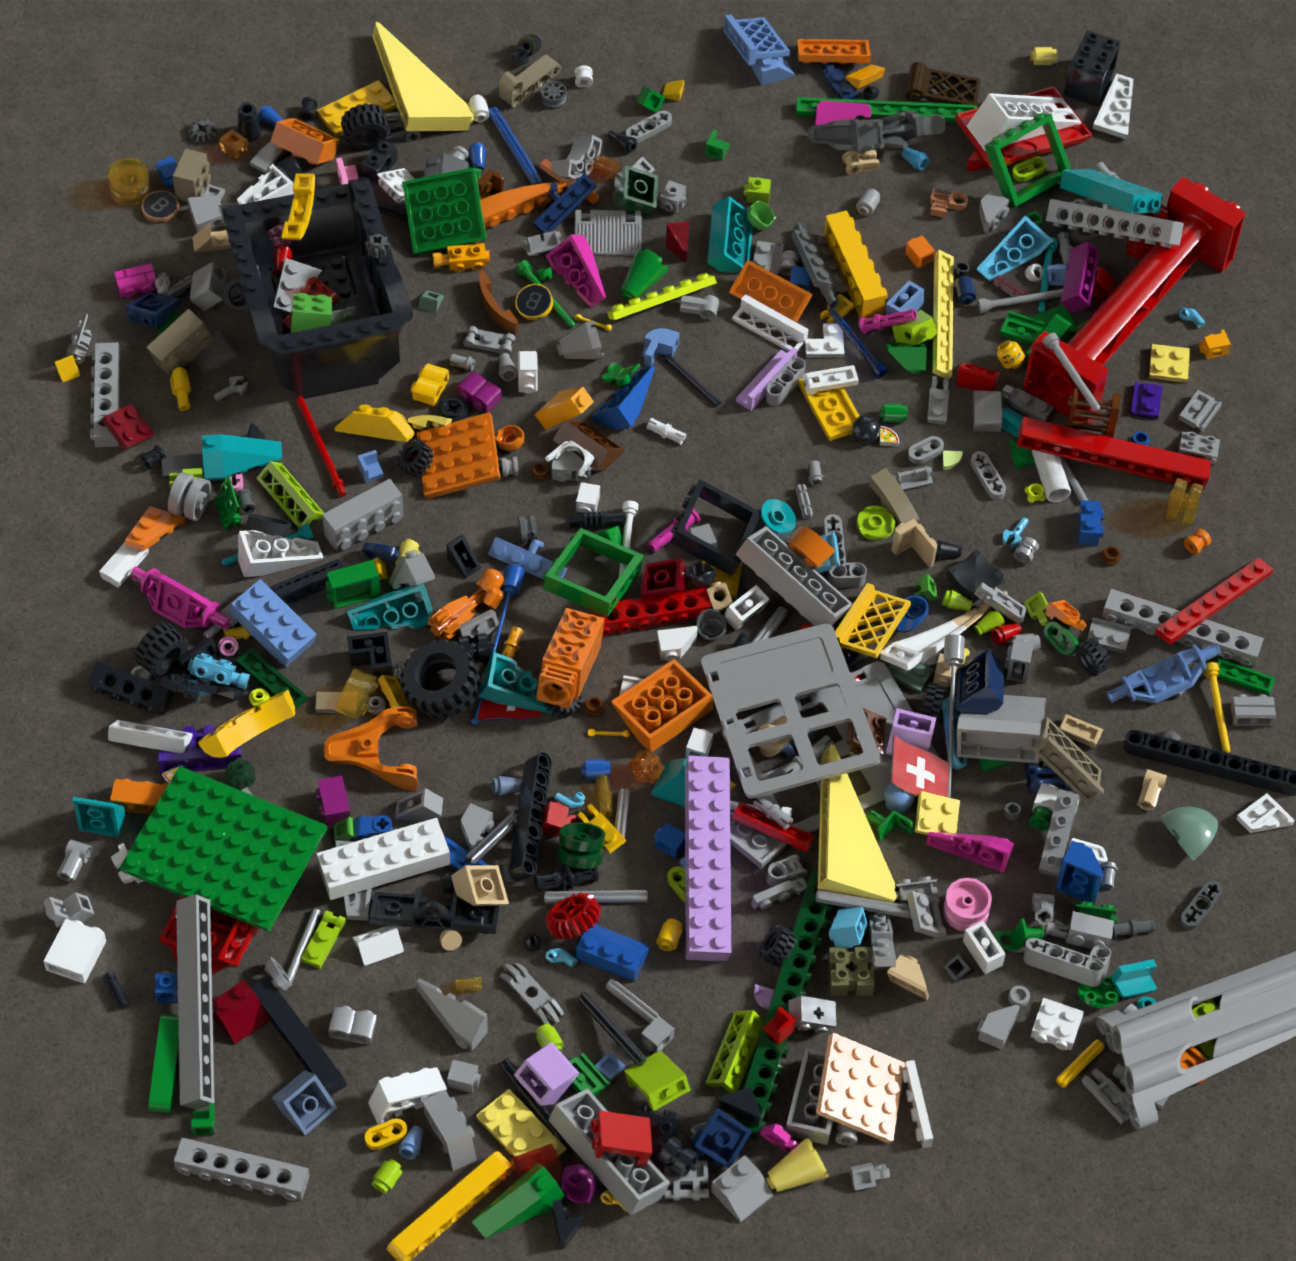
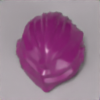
(578, 1183)

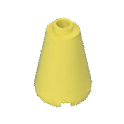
(797, 1168)

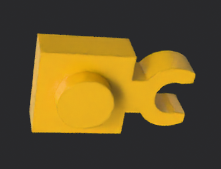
(843, 309)

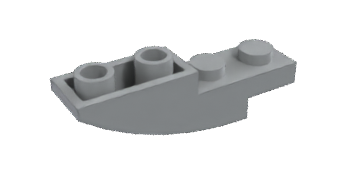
(881, 940)

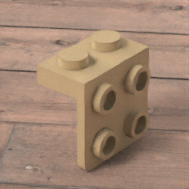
(914, 535)

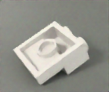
(1057, 1024)

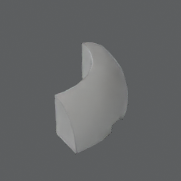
(580, 159)

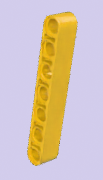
(449, 1207)

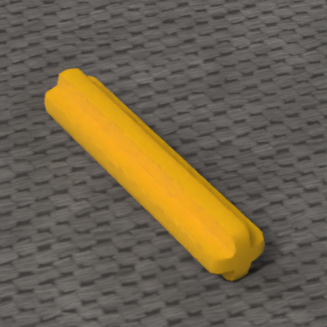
(1080, 1063)

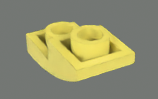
(422, 421)

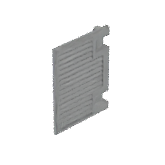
(609, 232)

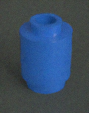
(594, 768)

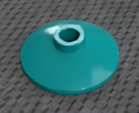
(778, 516)

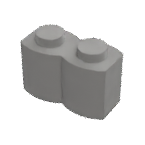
(352, 1025)

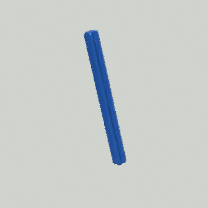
(514, 146)

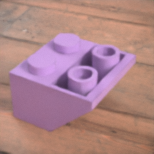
(912, 729)
(546, 1075)

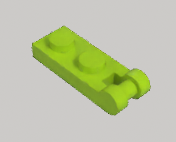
(323, 940)

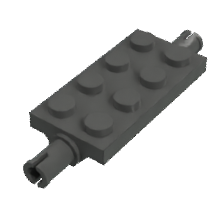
(819, 264)

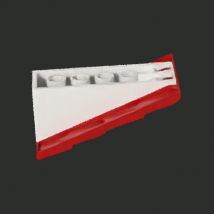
(1005, 112)

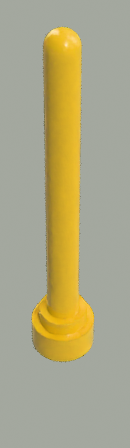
(1212, 673)

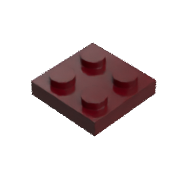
(127, 427)

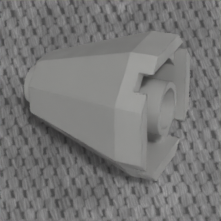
(581, 343)

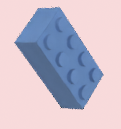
(272, 623)

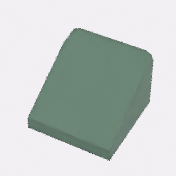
(430, 301)

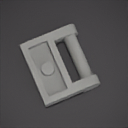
(921, 914)

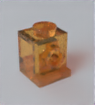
(234, 145)

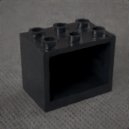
(1092, 68)

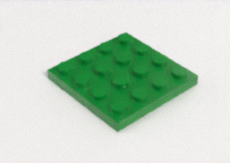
(444, 210)

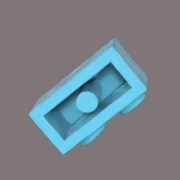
(848, 927)

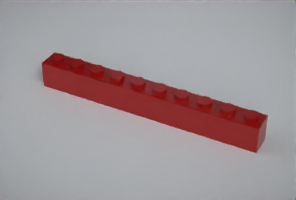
(1111, 452)

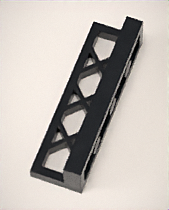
(305, 583)

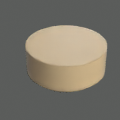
(450, 939)

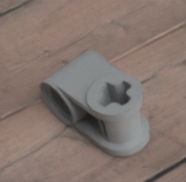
(786, 869)

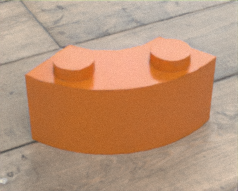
(810, 546)

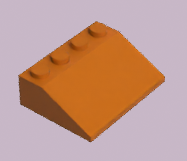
(663, 705)

